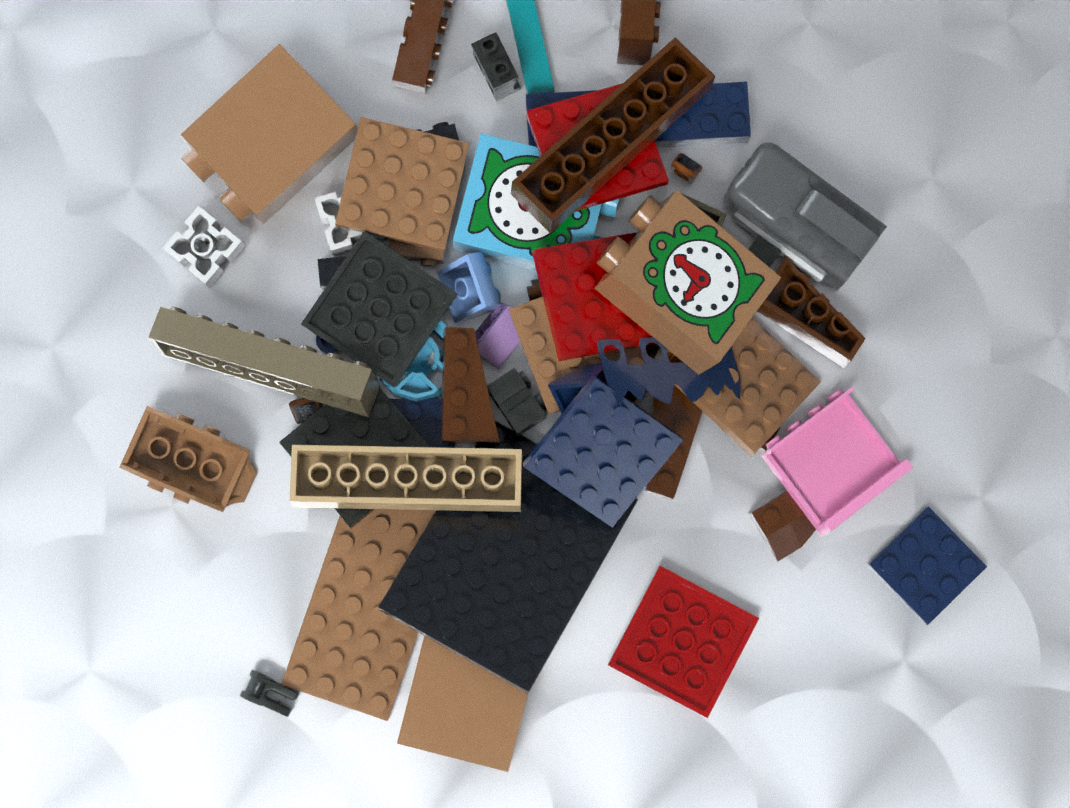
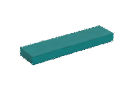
(530, 46)

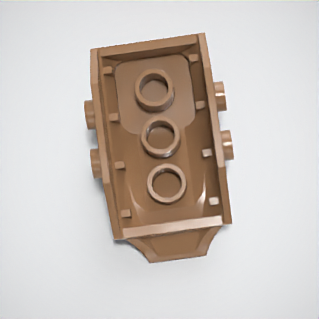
(189, 460)

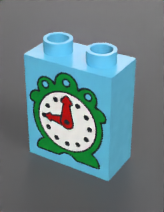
(497, 223)

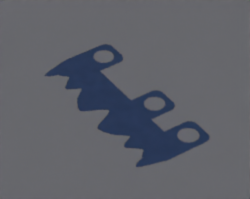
(660, 375)

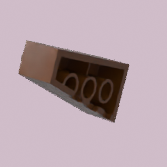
(637, 31)
(421, 46)
(810, 316)
(465, 396)
(682, 418)

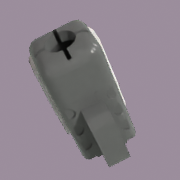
(801, 215)

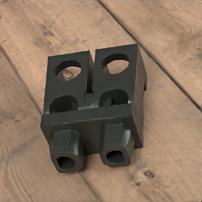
(496, 66)

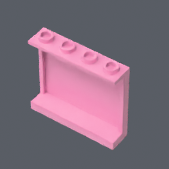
(833, 462)

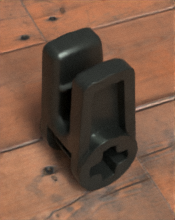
(261, 697)

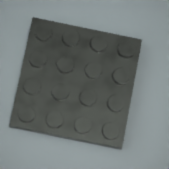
(379, 309)
(339, 427)

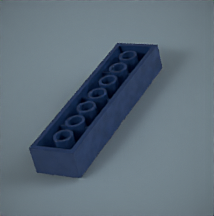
(714, 120)

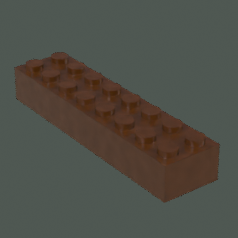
(612, 135)

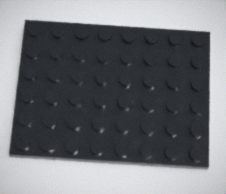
(501, 580)

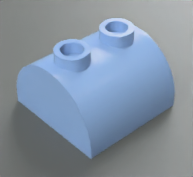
(473, 282)

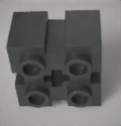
(516, 402)

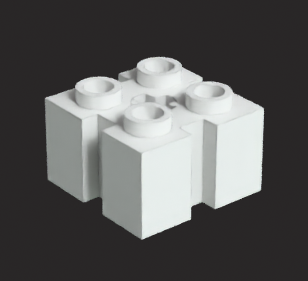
(204, 229)
(338, 238)

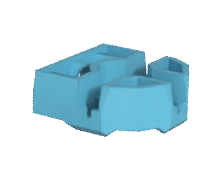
(416, 384)

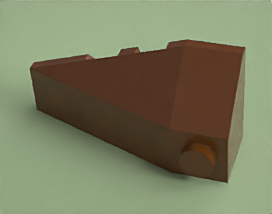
(782, 525)

